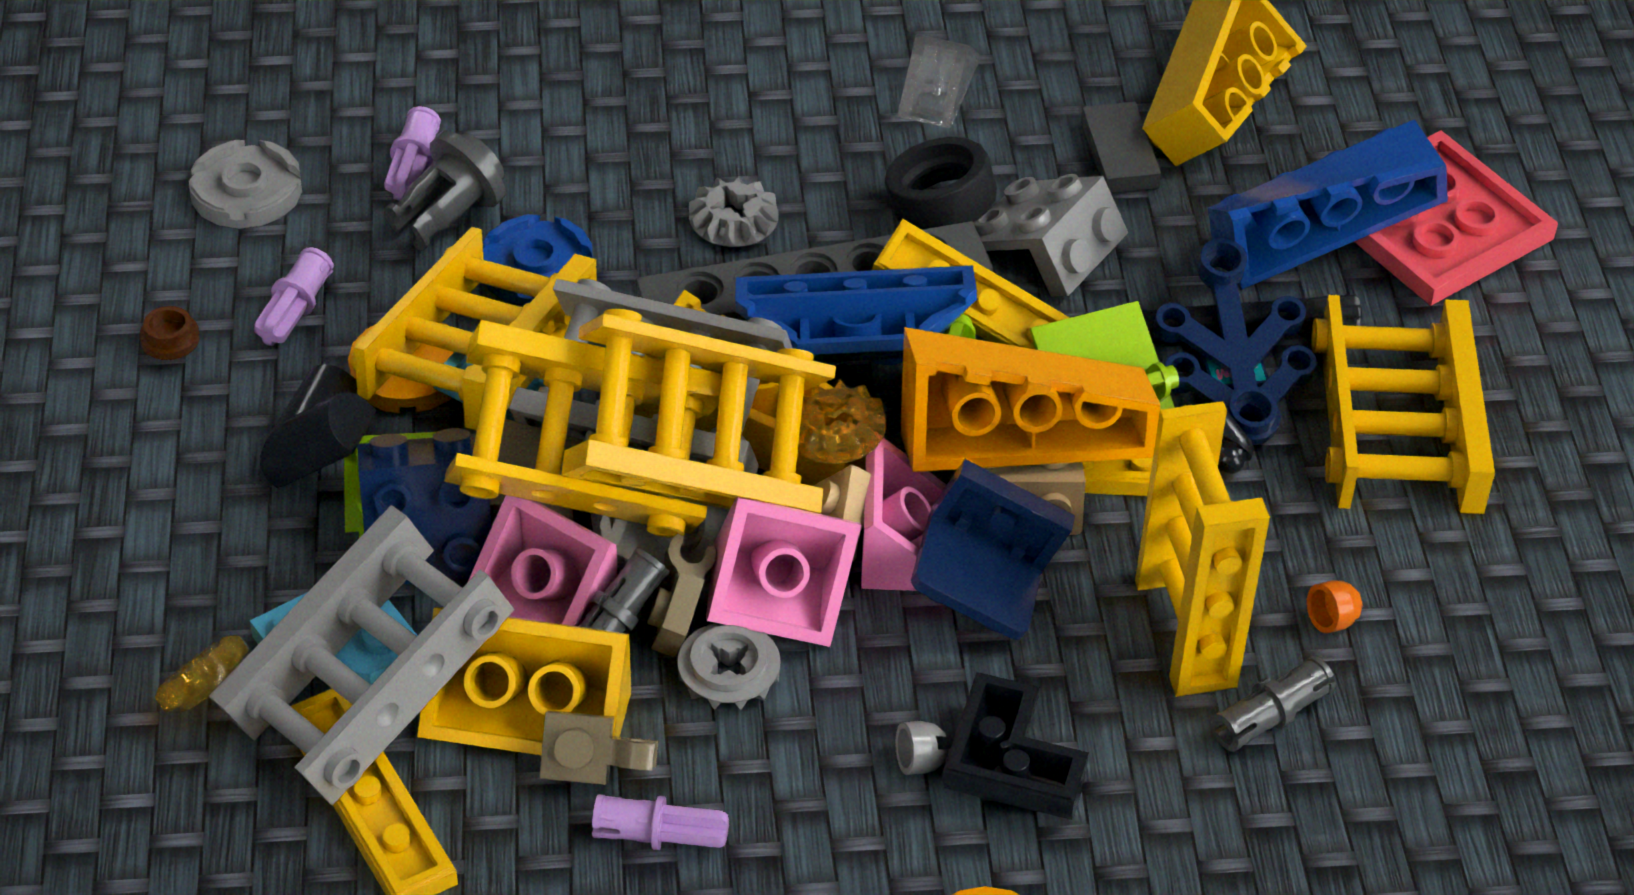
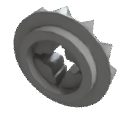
(722, 224)
(728, 644)

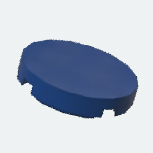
(533, 247)

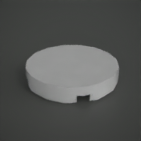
(245, 184)

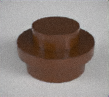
(169, 333)

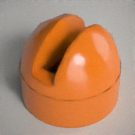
(1333, 605)

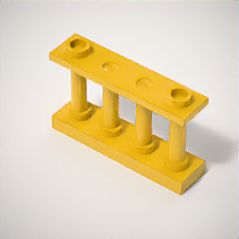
(447, 290)
(566, 369)
(1455, 381)
(664, 466)
(1200, 549)

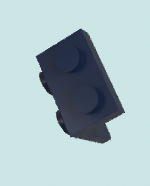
(412, 480)
(988, 549)

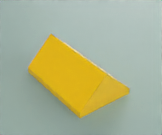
(522, 674)

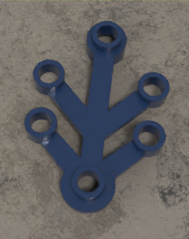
(1235, 350)

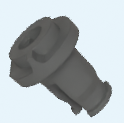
(461, 173)

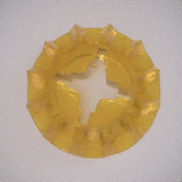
(841, 440)
(201, 674)

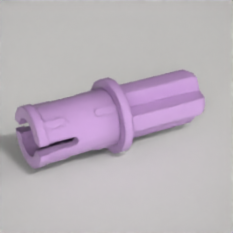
(411, 150)
(293, 296)
(658, 822)

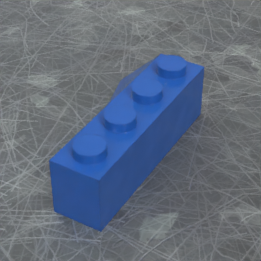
(1332, 201)

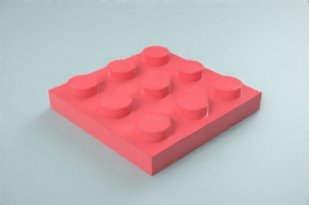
(1467, 236)

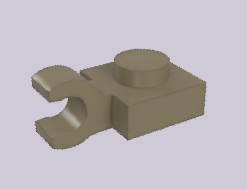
(675, 608)
(583, 748)

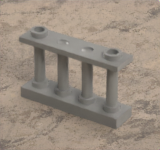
(589, 300)
(322, 624)

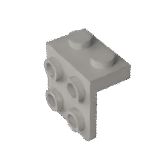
(1061, 221)

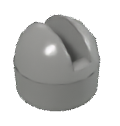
(918, 747)

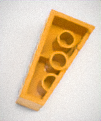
(1019, 405)

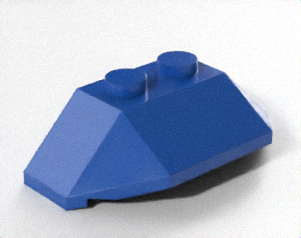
(858, 311)

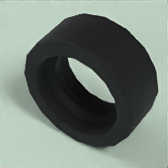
(939, 162)

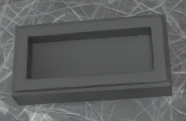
(1121, 147)

